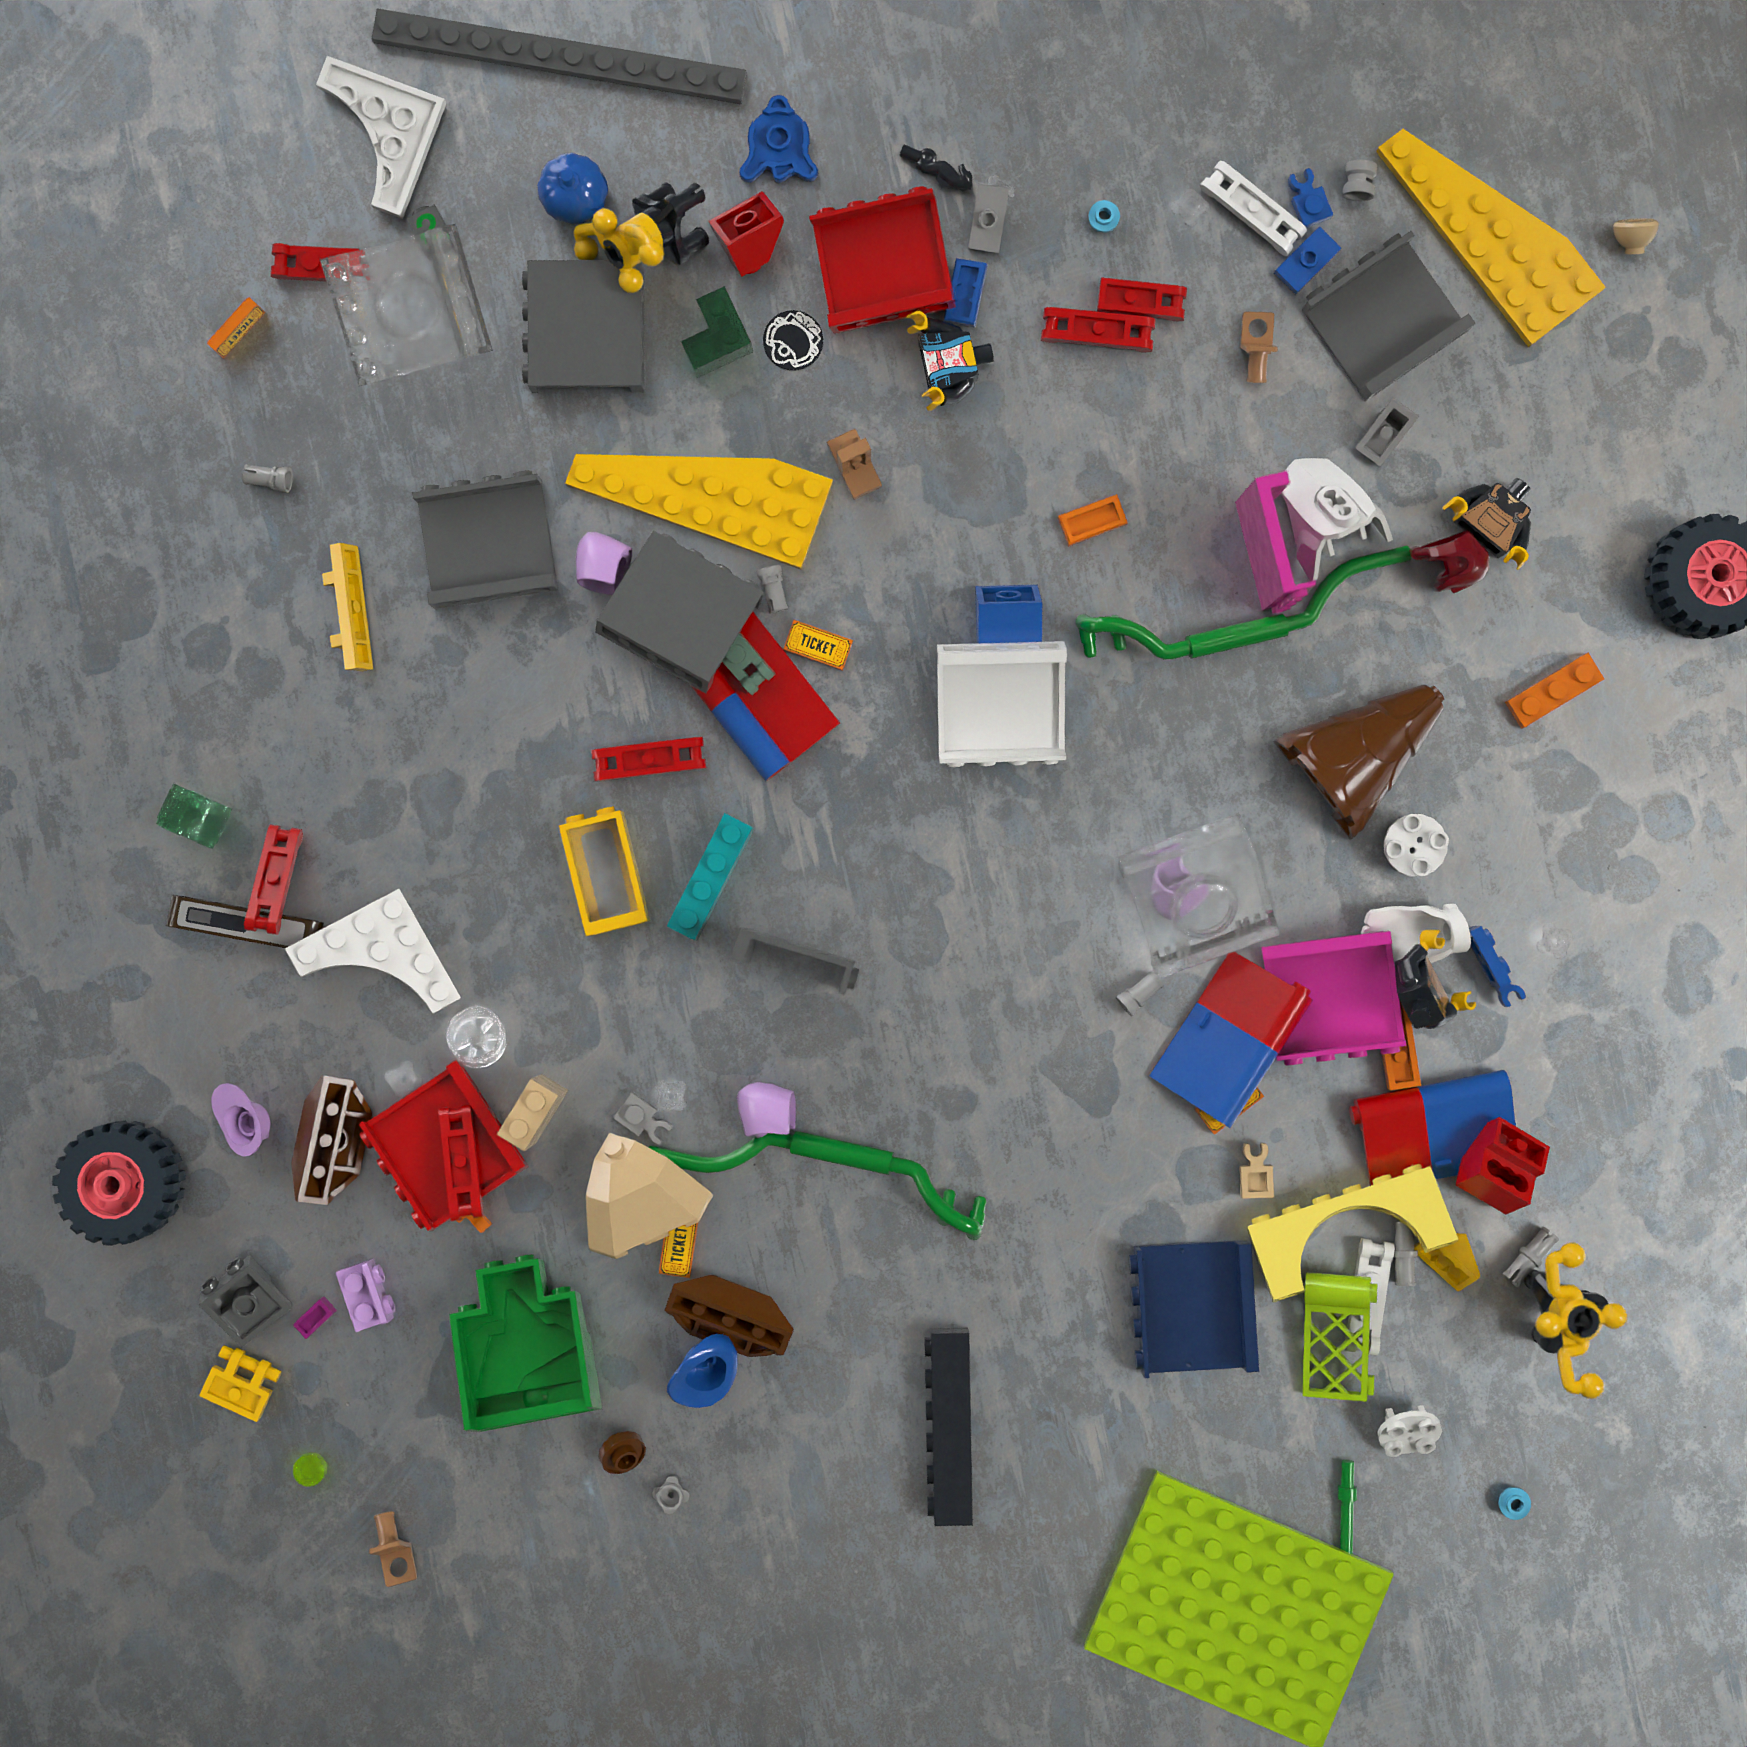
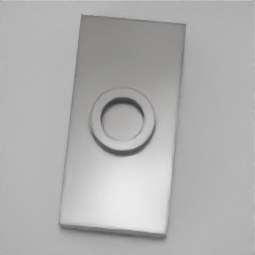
(988, 218)

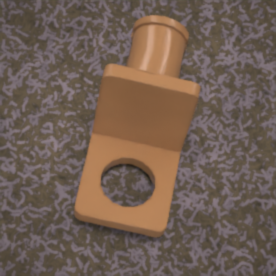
(1257, 346)
(392, 1548)

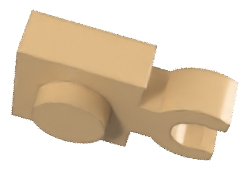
(1256, 1178)

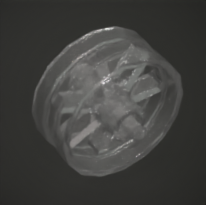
(476, 1037)

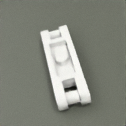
(1253, 207)
(1379, 1275)

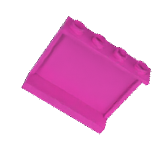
(1266, 544)
(1351, 994)

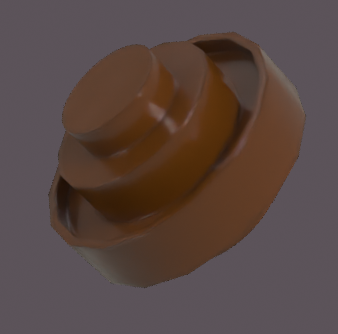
(622, 1452)

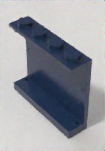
(1194, 1307)

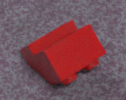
(1502, 1166)

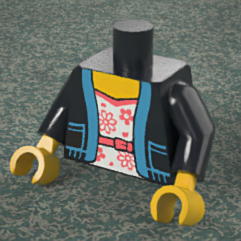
(947, 359)

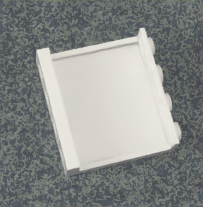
(1001, 703)

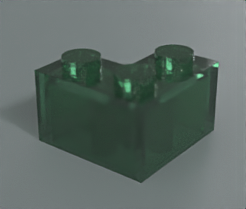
(722, 341)

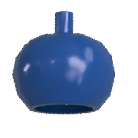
(572, 188)

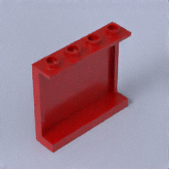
(883, 259)
(411, 1144)

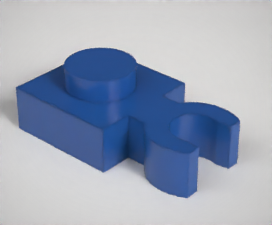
(1310, 203)

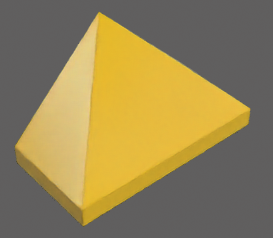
(1453, 1262)

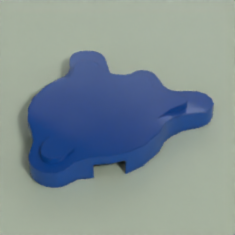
(778, 143)

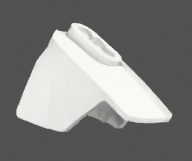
(1325, 507)

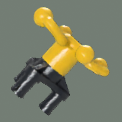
(646, 236)
(1570, 1318)

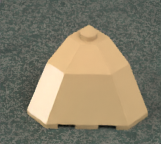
(638, 1197)

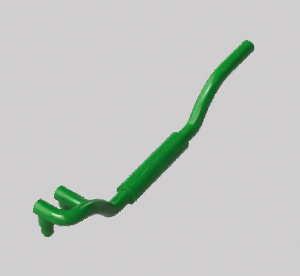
(1234, 635)
(848, 1155)

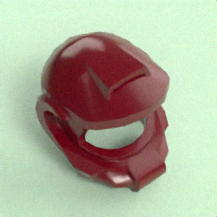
(1463, 560)

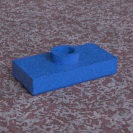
(1307, 260)
(967, 289)

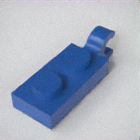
(1494, 967)

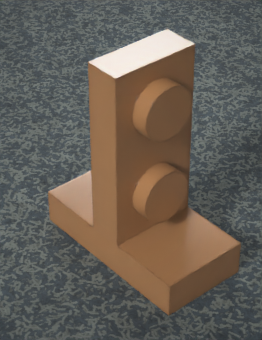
(855, 463)

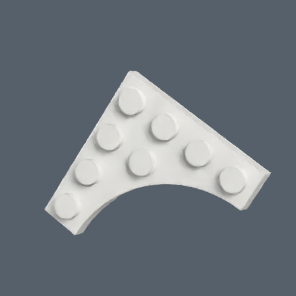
(398, 123)
(382, 939)

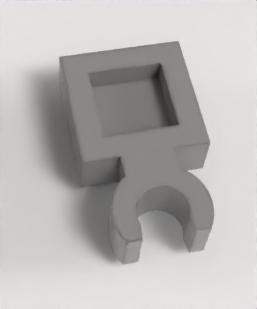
(638, 1115)

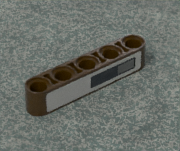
(229, 920)

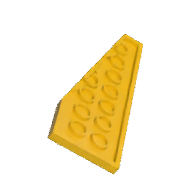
(1513, 255)
(736, 500)

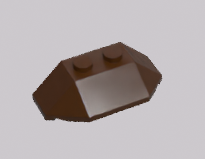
(329, 1140)
(723, 1307)

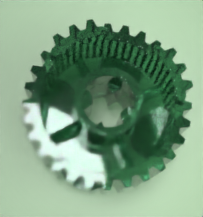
(193, 816)

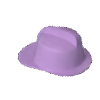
(240, 1119)

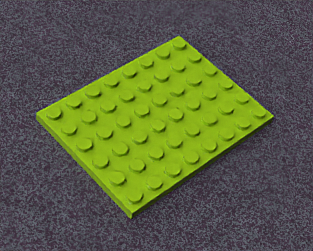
(1238, 1610)

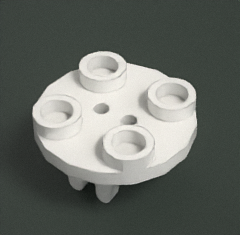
(1428, 853)
(1409, 1432)

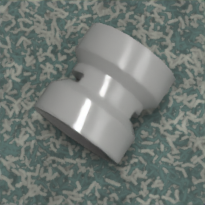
(1360, 179)

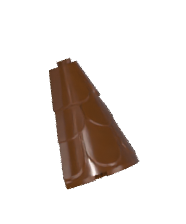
(1363, 751)

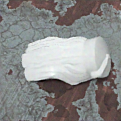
(1408, 923)

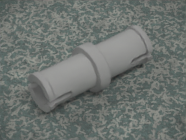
(1404, 1255)
(1530, 1257)

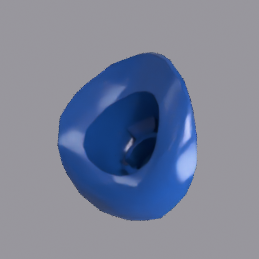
(705, 1373)

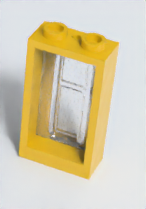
(604, 871)

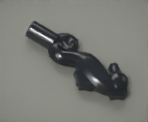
(947, 175)

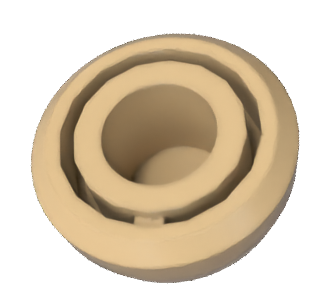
(1635, 233)

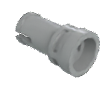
(276, 477)
(773, 589)
(1133, 998)

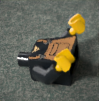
(1496, 518)
(1421, 988)

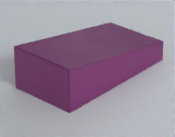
(314, 1317)

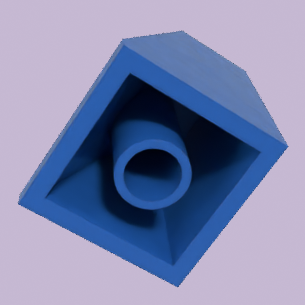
(1008, 614)

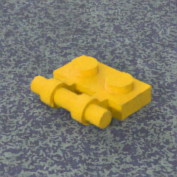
(236, 1392)

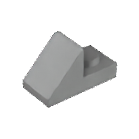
(1387, 431)

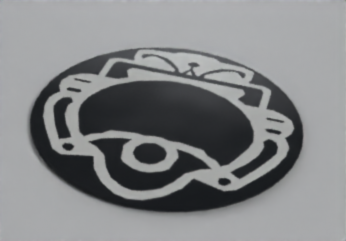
(793, 340)

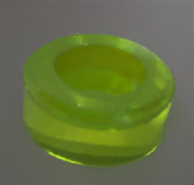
(310, 1469)

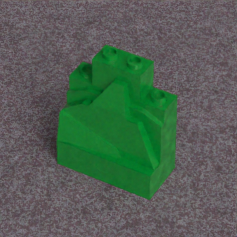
(522, 1350)

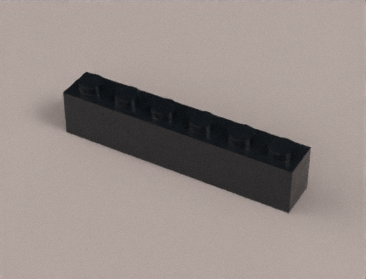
(950, 1426)

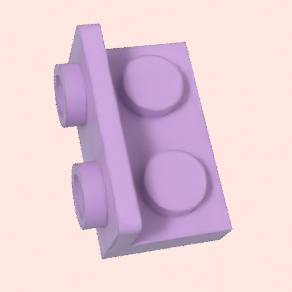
(365, 1294)

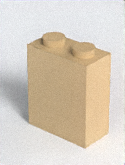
(532, 1112)

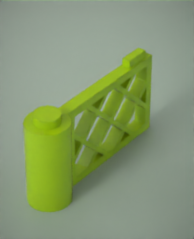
(1346, 1297)

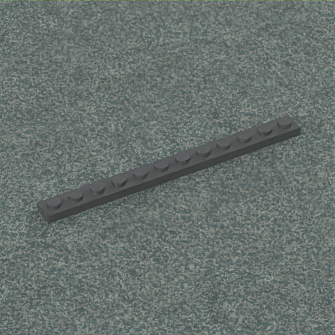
(559, 56)

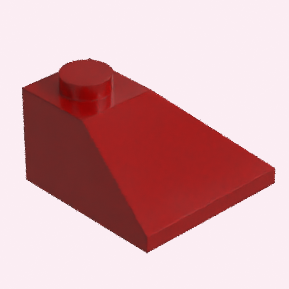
(749, 232)

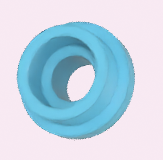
(1104, 225)
(1506, 1499)

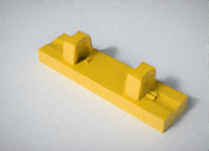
(351, 607)

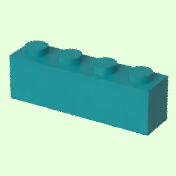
(710, 877)

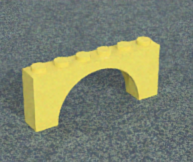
(1408, 1198)

